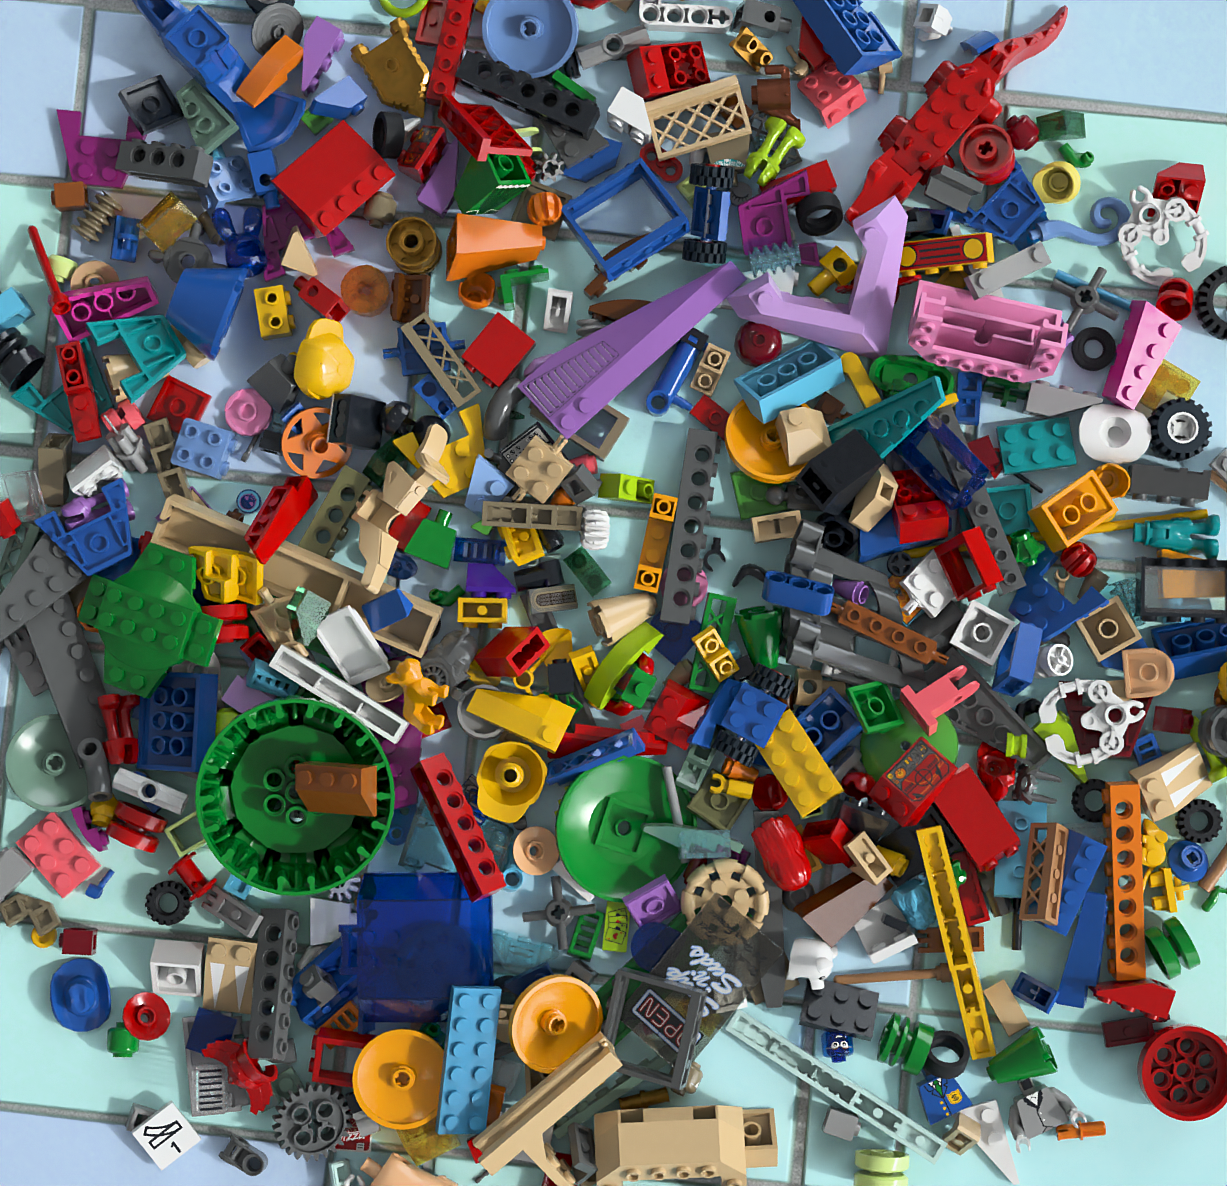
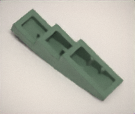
(696, 765)
(669, 833)

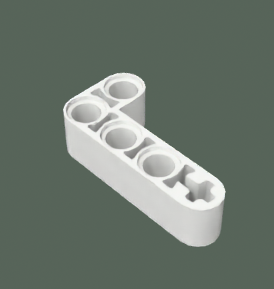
(685, 13)

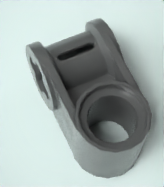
(242, 1155)

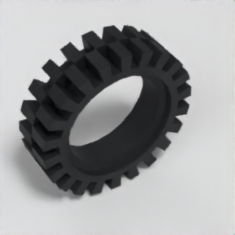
(1205, 303)

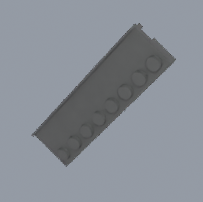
(69, 672)

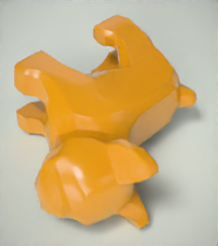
(418, 695)

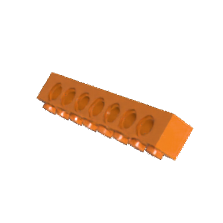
(1134, 965)

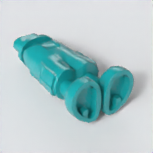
(1175, 535)

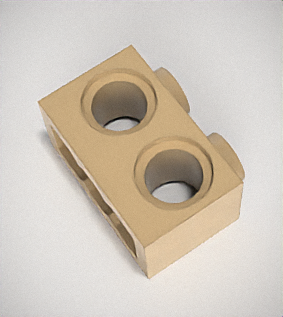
(775, 526)

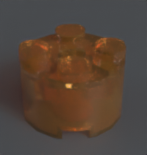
(367, 277)

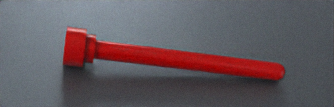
(58, 302)

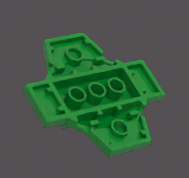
(150, 620)

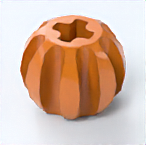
(544, 208)

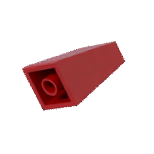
(975, 820)

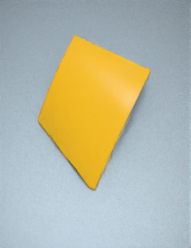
(228, 574)

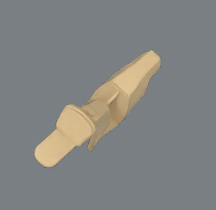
(398, 497)

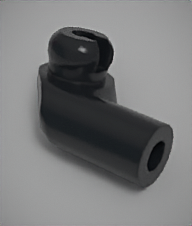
(1027, 707)

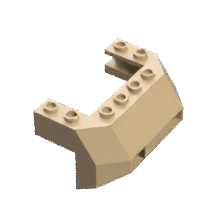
(670, 1144)

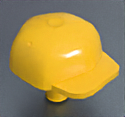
(323, 361)
(509, 780)

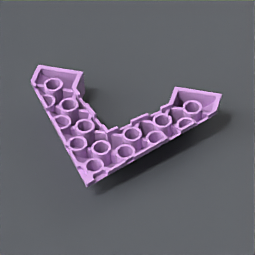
(852, 327)

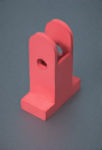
(936, 699)

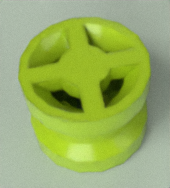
(1016, 745)

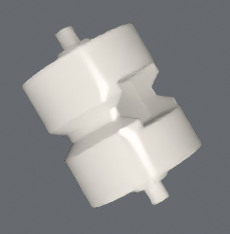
(1053, 661)

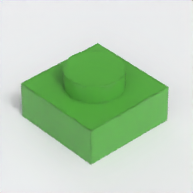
(315, 122)

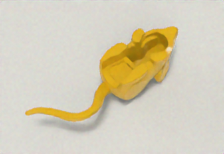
(1152, 847)

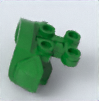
(889, 370)

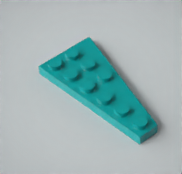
(894, 418)

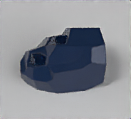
(402, 566)

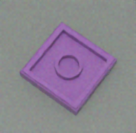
(653, 902)

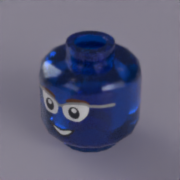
(836, 1046)

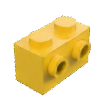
(274, 312)
(483, 611)

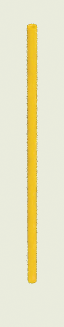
(1101, 528)

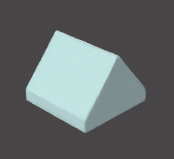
(339, 1171)

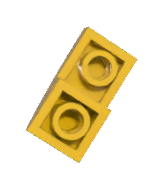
(715, 653)

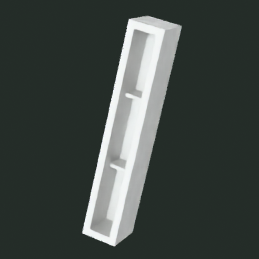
(339, 693)

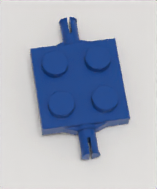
(411, 361)

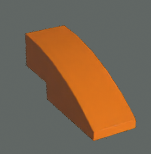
(270, 71)

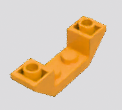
(655, 543)

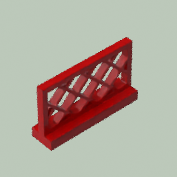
(481, 129)

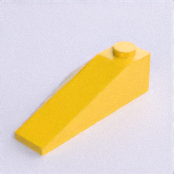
(526, 716)

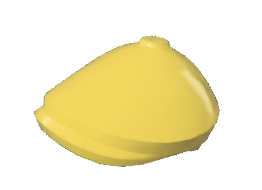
(1057, 182)

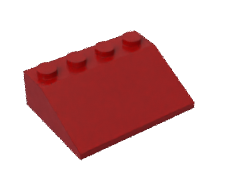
(332, 179)

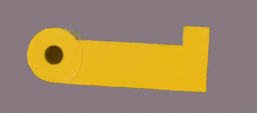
(859, 379)

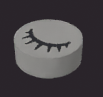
(740, 194)

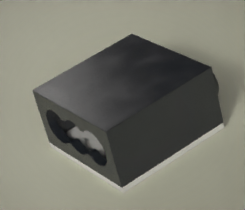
(355, 422)

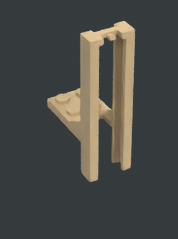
(544, 1105)

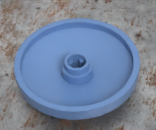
(530, 34)

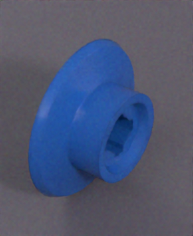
(1181, 866)

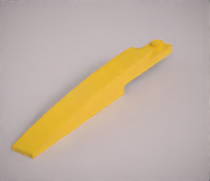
(956, 942)

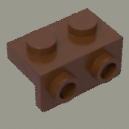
(410, 297)

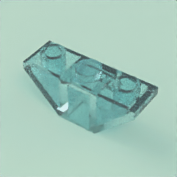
(520, 953)

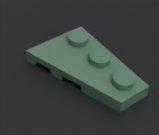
(205, 117)

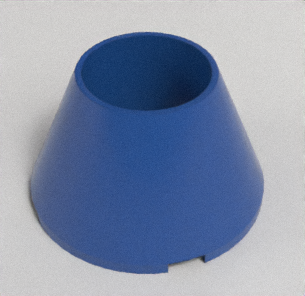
(206, 305)

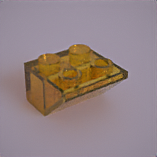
(167, 221)
(424, 1142)

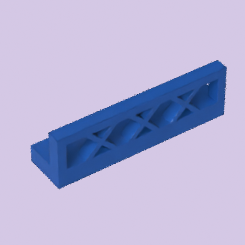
(570, 766)

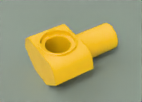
(829, 274)

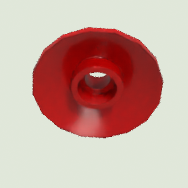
(156, 1011)

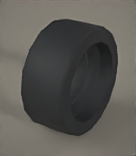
(388, 134)
(824, 224)
(944, 1069)

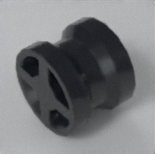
(903, 559)

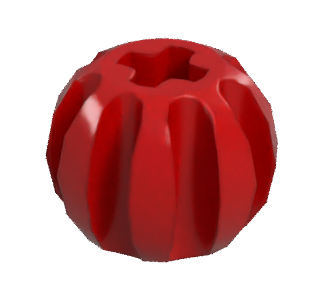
(1078, 559)

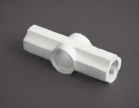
(136, 784)

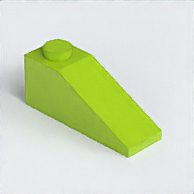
(1065, 731)

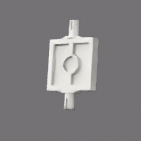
(927, 586)

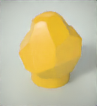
(103, 812)

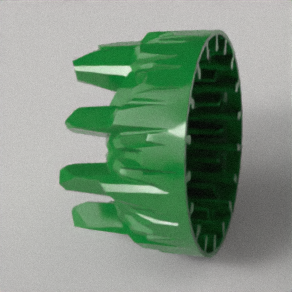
(264, 843)

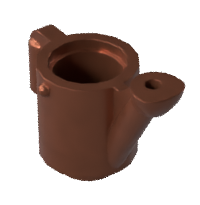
(774, 95)

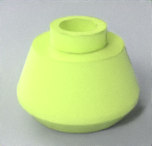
(62, 268)

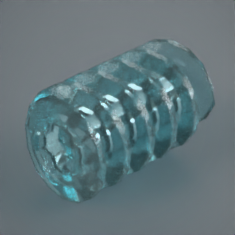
(774, 258)
(1127, 596)

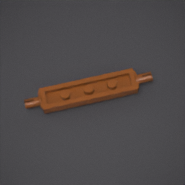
(888, 633)

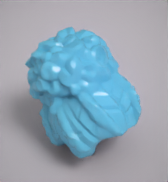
(915, 903)

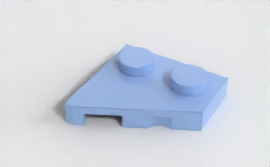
(486, 484)

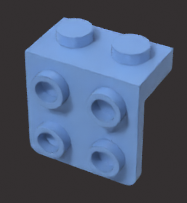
(228, 182)
(204, 448)

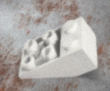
(95, 472)

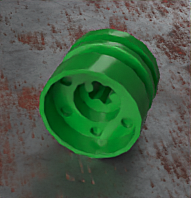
(905, 1043)

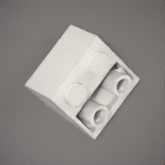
(629, 115)

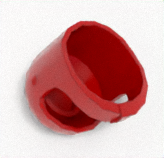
(1175, 298)

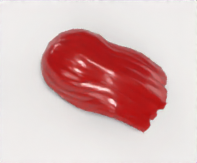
(783, 853)

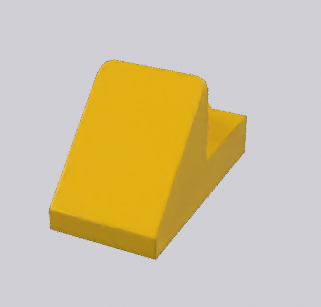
(585, 664)

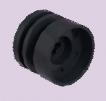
(18, 361)

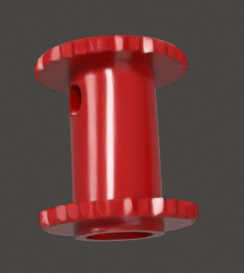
(192, 876)

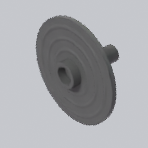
(274, 23)

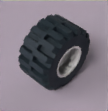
(1179, 429)

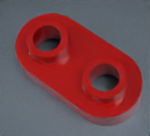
(660, 168)

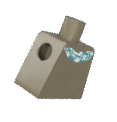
(730, 153)

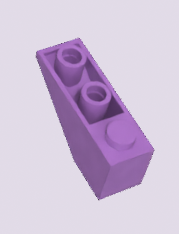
(319, 46)
(438, 192)

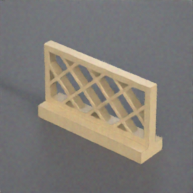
(697, 98)

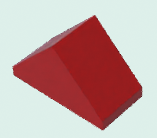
(258, 647)

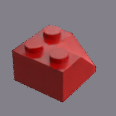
(676, 713)

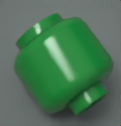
(121, 1042)

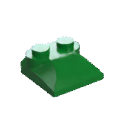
(874, 707)

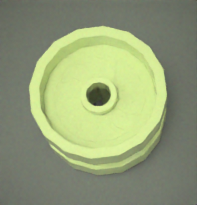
(881, 1167)

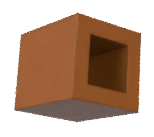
(70, 196)

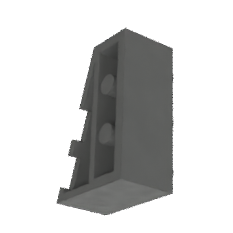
(1168, 484)

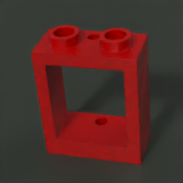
(956, 570)
(340, 1038)

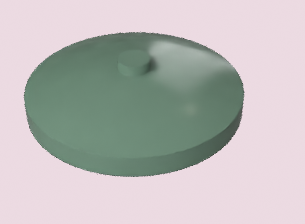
(44, 767)

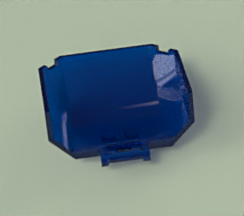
(416, 942)

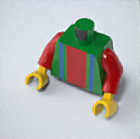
(632, 688)

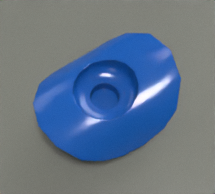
(80, 995)

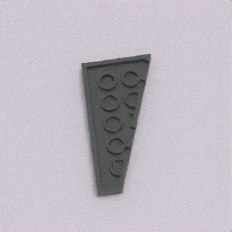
(38, 584)

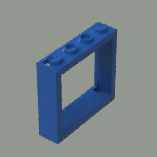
(645, 246)

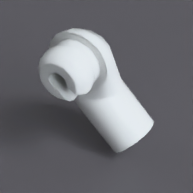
(310, 954)

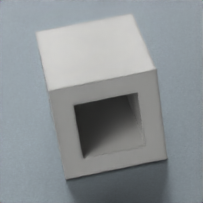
(841, 1123)

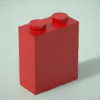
(498, 351)
(512, 651)

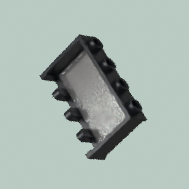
(1181, 589)

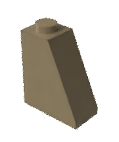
(53, 464)

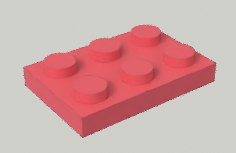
(58, 854)

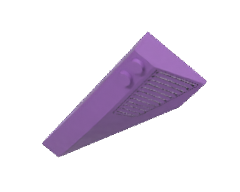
(597, 368)

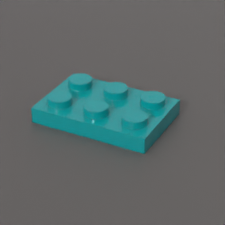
(1036, 446)
(1010, 506)

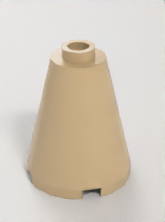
(118, 368)
(620, 615)

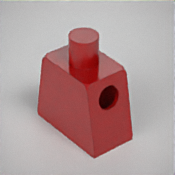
(826, 841)

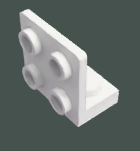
(879, 939)

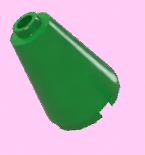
(761, 633)
(1023, 1059)

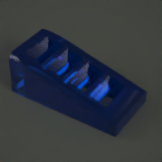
(500, 555)

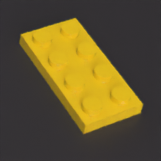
(799, 766)

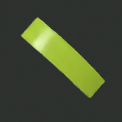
(618, 662)

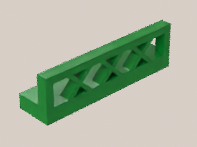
(723, 628)

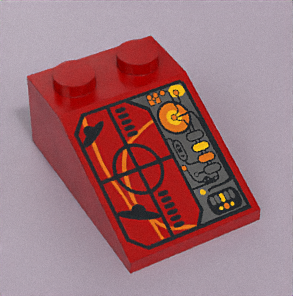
(422, 153)
(913, 783)

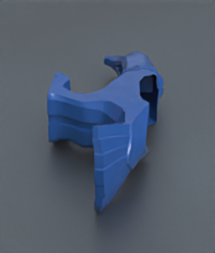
(214, 63)

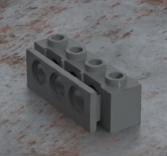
(165, 163)

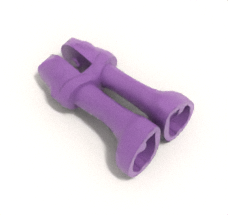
(84, 505)

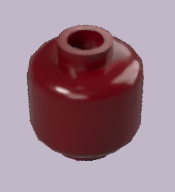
(1022, 132)

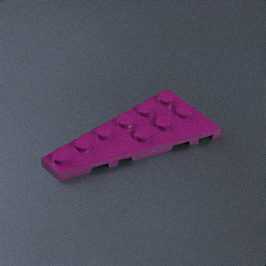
(403, 754)

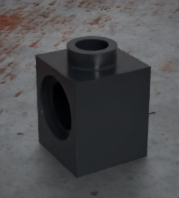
(560, 677)

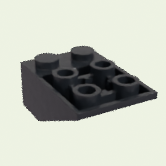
(839, 472)
(859, 819)
(905, 841)

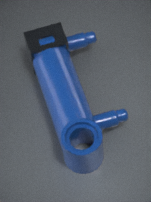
(676, 372)

